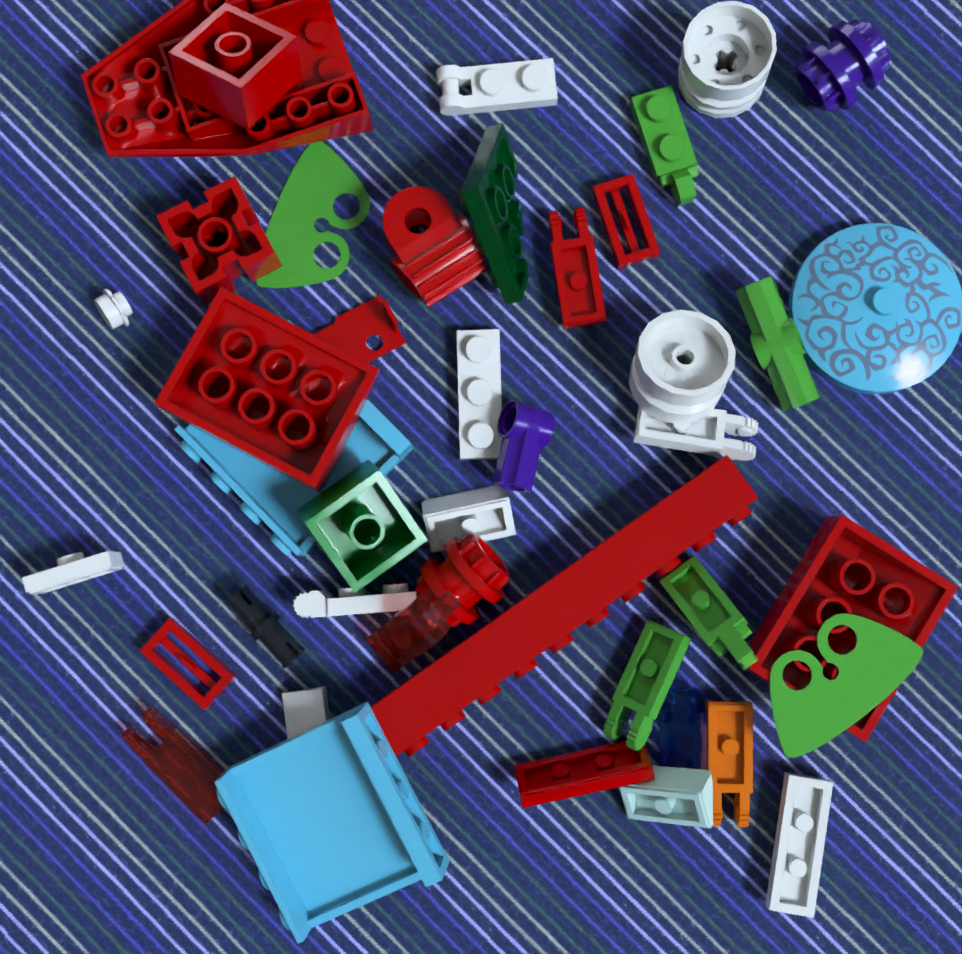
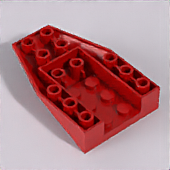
(145, 116)

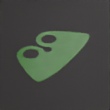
(306, 197)
(864, 679)

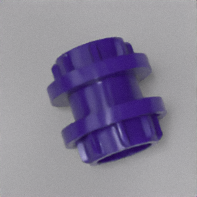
(851, 59)

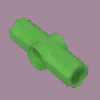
(777, 344)

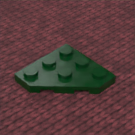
(496, 217)

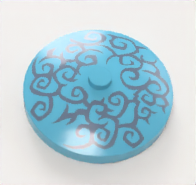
(876, 308)

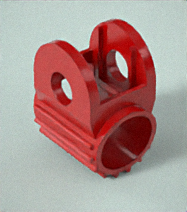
(440, 257)

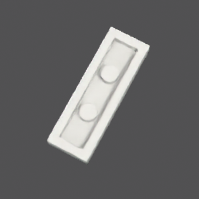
(479, 393)
(799, 844)

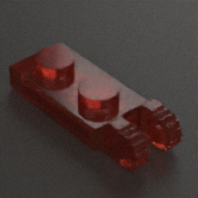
(179, 765)

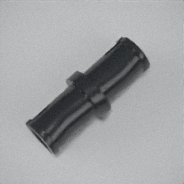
(265, 626)

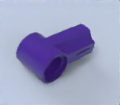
(524, 435)

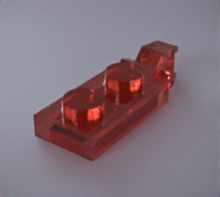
(413, 630)

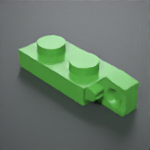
(666, 142)
(709, 610)

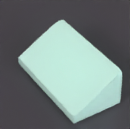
(673, 797)

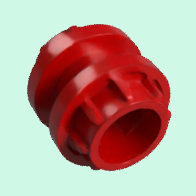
(469, 574)

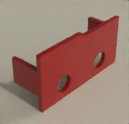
(360, 323)

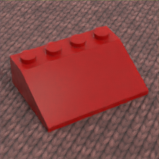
(268, 389)
(855, 575)

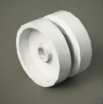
(681, 366)

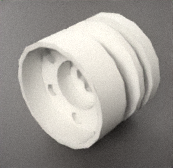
(731, 38)

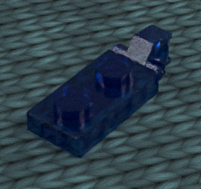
(684, 732)

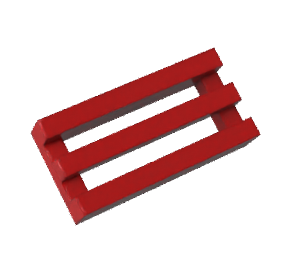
(636, 255)
(160, 637)

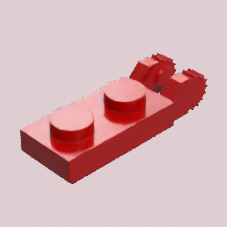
(576, 273)

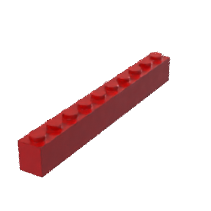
(562, 604)

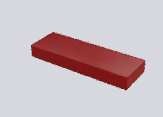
(582, 773)

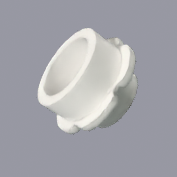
(113, 309)

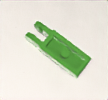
(645, 683)

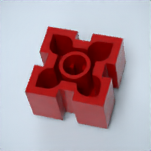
(194, 237)

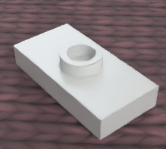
(73, 570)

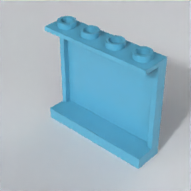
(276, 497)
(331, 820)

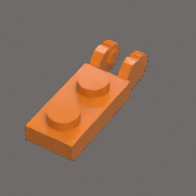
(730, 756)

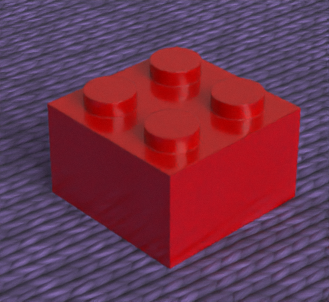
(236, 65)

